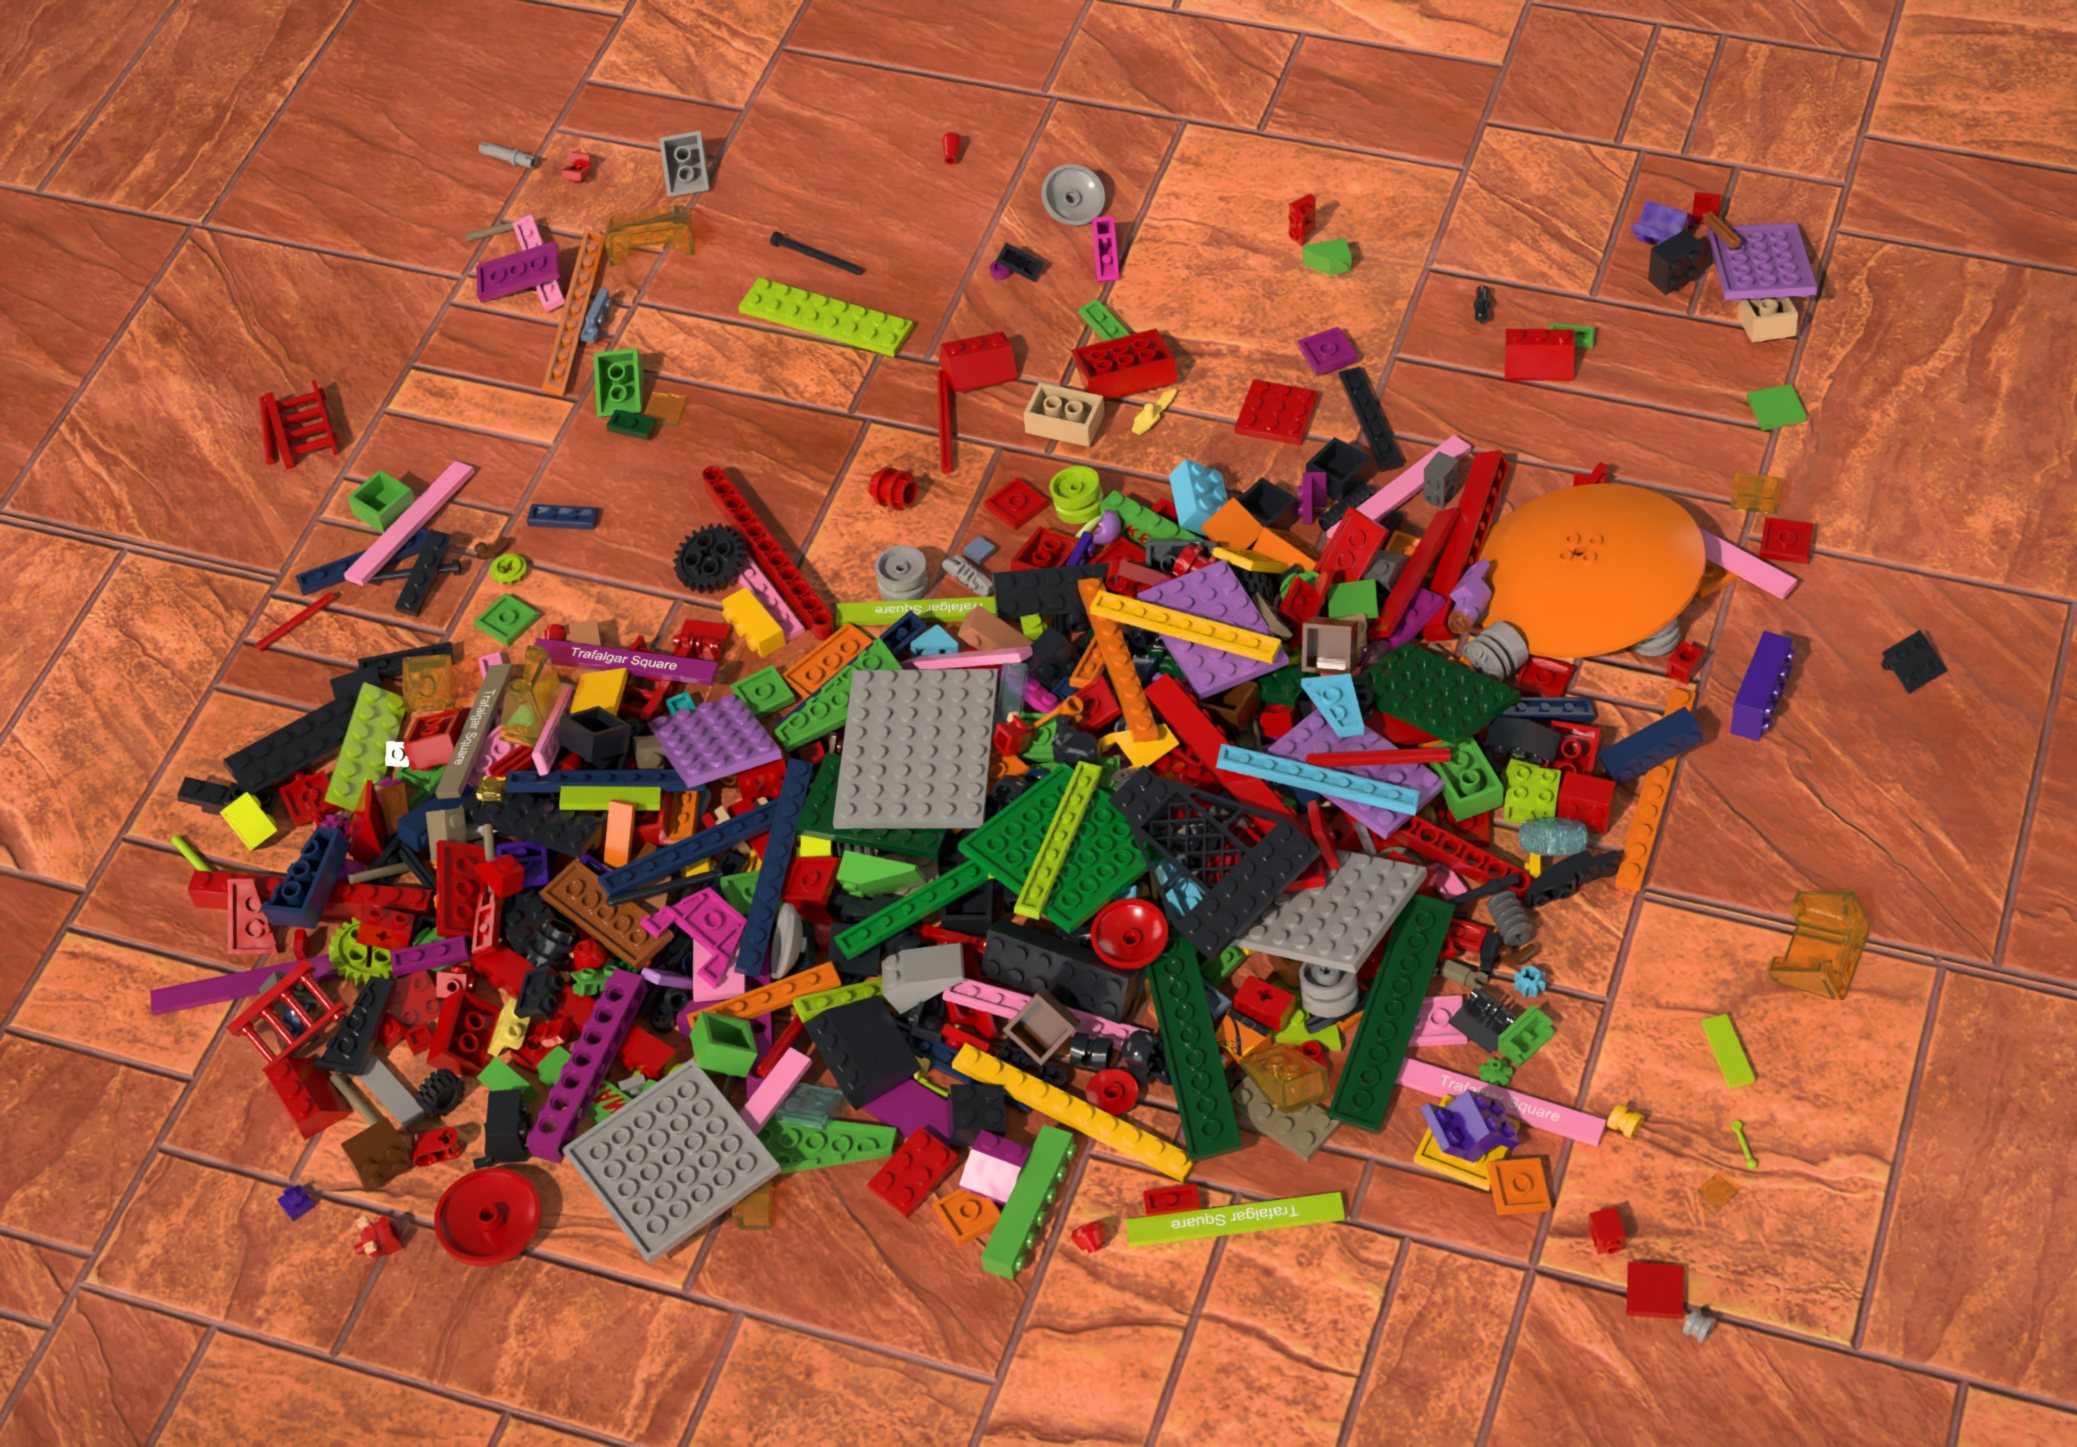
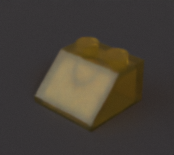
(429, 683)

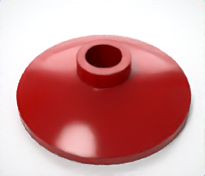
(1110, 1083)

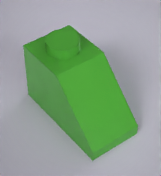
(1328, 257)

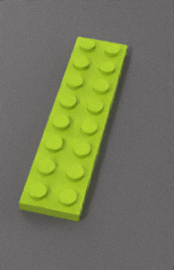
(826, 317)

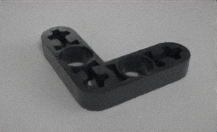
(1023, 1062)

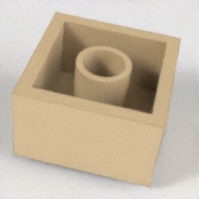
(1768, 318)

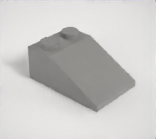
(684, 164)
(921, 974)

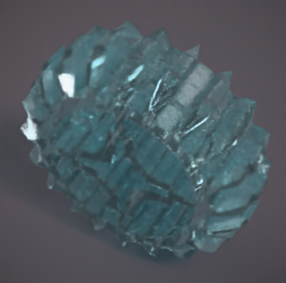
(1553, 836)

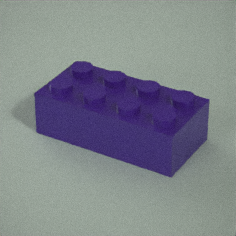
(1762, 686)

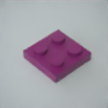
(1327, 351)

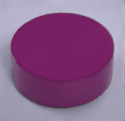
(999, 272)

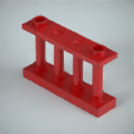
(280, 422)
(666, 689)
(284, 992)

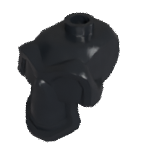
(1073, 745)
(1004, 792)
(1146, 1057)

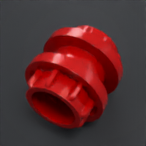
(893, 488)
(1191, 560)

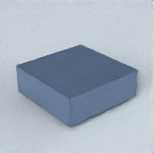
(979, 550)

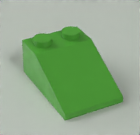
(618, 381)
(1469, 780)
(872, 875)

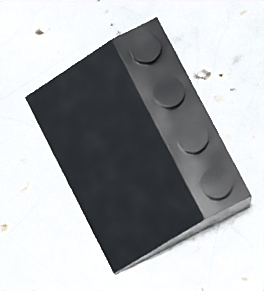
(862, 1049)

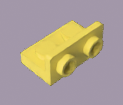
(509, 1029)

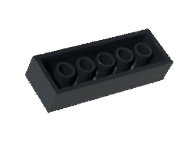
(1063, 968)

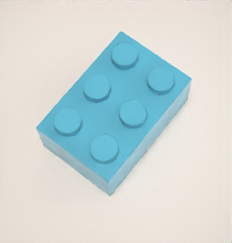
(1196, 494)

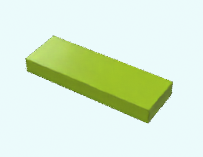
(1727, 1051)

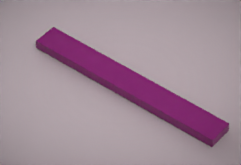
(229, 986)

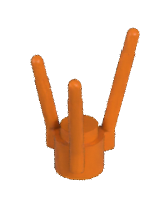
(1071, 707)

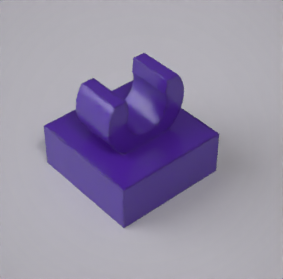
(295, 1202)

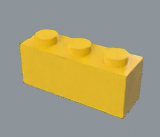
(753, 622)

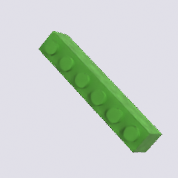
(1028, 1202)

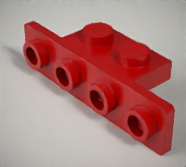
(1304, 602)
(967, 1016)

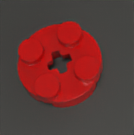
(525, 1056)

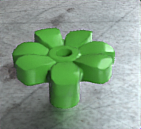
(1495, 1072)

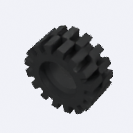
(440, 1093)

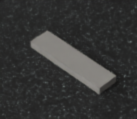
(392, 1094)

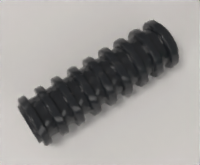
(1354, 499)

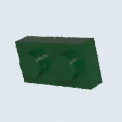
(631, 424)

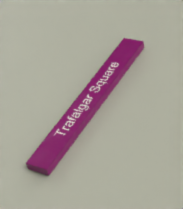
(635, 662)

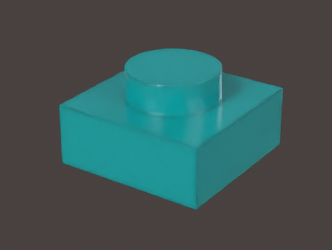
(680, 702)

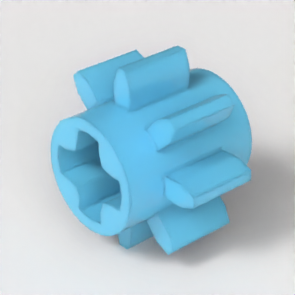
(1529, 981)

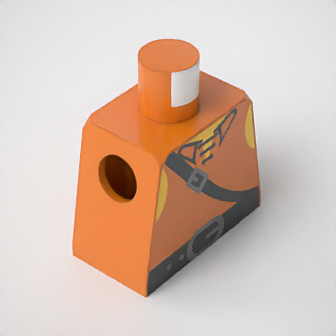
(1240, 1038)

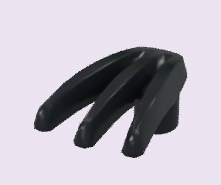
(486, 1161)

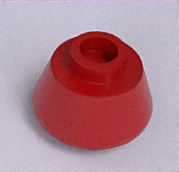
(589, 955)
(1090, 1236)

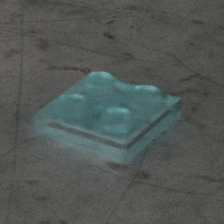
(810, 1106)

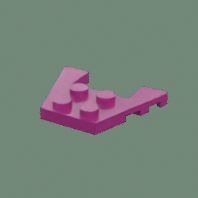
(708, 922)

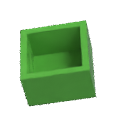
(380, 501)
(723, 1044)

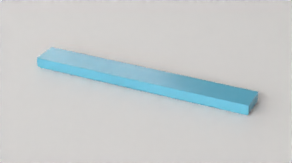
(1318, 779)

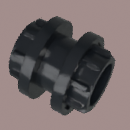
(553, 942)

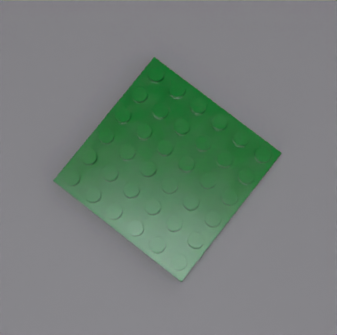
(1097, 866)

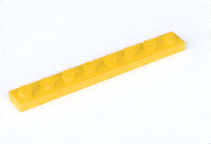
(1185, 626)

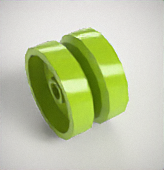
(1076, 494)

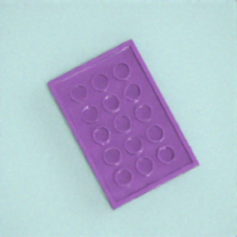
(1765, 264)
(1218, 597)
(1317, 736)
(713, 740)

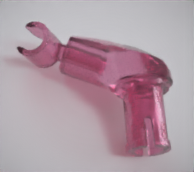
(1372, 653)

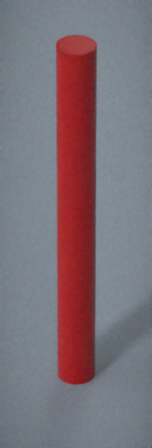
(266, 431)
(295, 621)

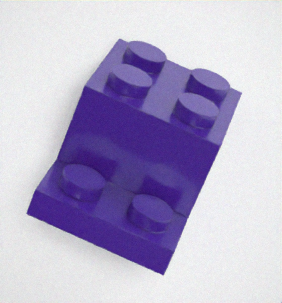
(1660, 223)
(533, 858)
(1470, 1125)

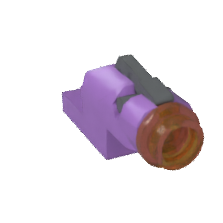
(1471, 598)

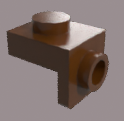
(832, 742)

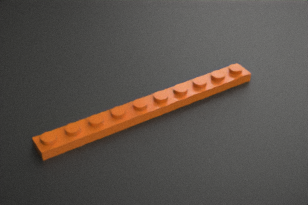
(573, 313)
(1120, 667)
(1650, 808)

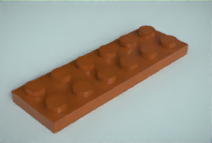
(618, 927)

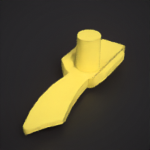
(1151, 415)

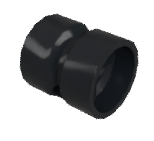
(903, 940)
(1091, 1051)

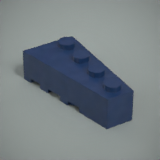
(309, 881)

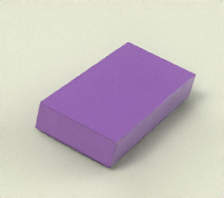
(667, 978)

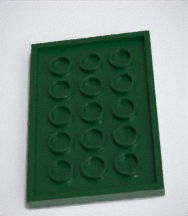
(1434, 693)
(818, 816)

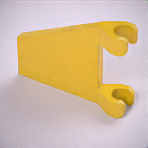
(1142, 752)

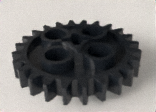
(710, 558)

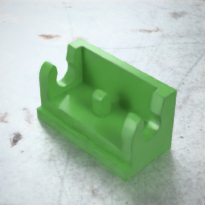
(1525, 1036)
(501, 1077)

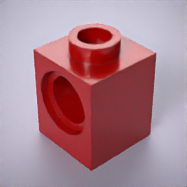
(1685, 662)
(1279, 719)
(1606, 1231)

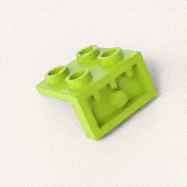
(1531, 793)

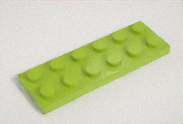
(363, 751)

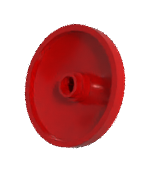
(488, 1217)

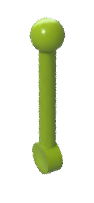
(923, 1082)
(1736, 1126)

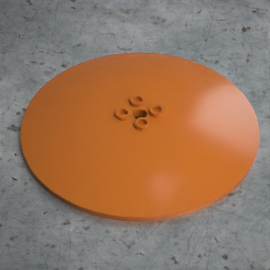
(1631, 581)

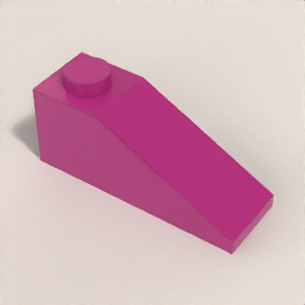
(1105, 249)

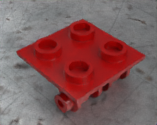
(702, 638)
(415, 1000)

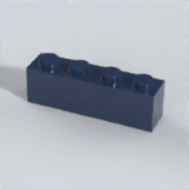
(1650, 746)
(413, 826)

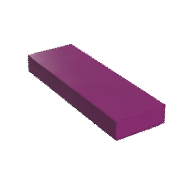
(429, 955)

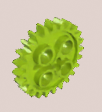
(351, 957)

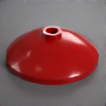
(1128, 921)

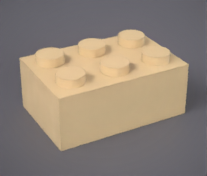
(1064, 414)

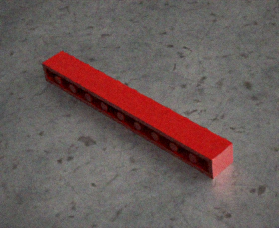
(1467, 535)
(1205, 742)
(346, 900)
(638, 1049)

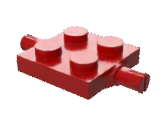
(306, 798)

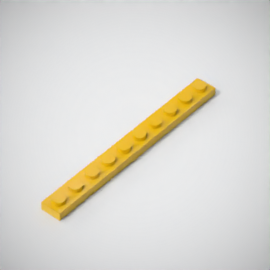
(1074, 1112)

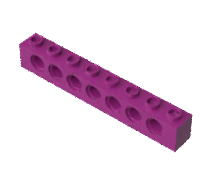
(631, 990)

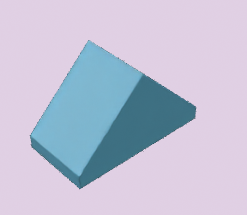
(934, 642)

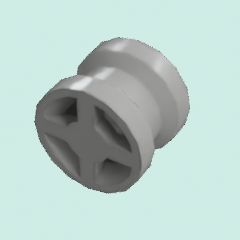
(1699, 1326)

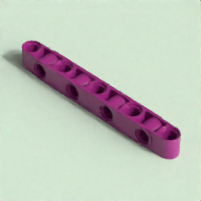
(763, 1023)

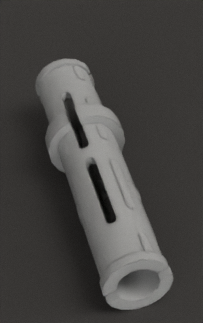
(515, 156)

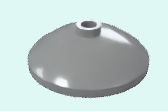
(1075, 183)
(786, 942)

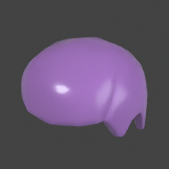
(1109, 528)

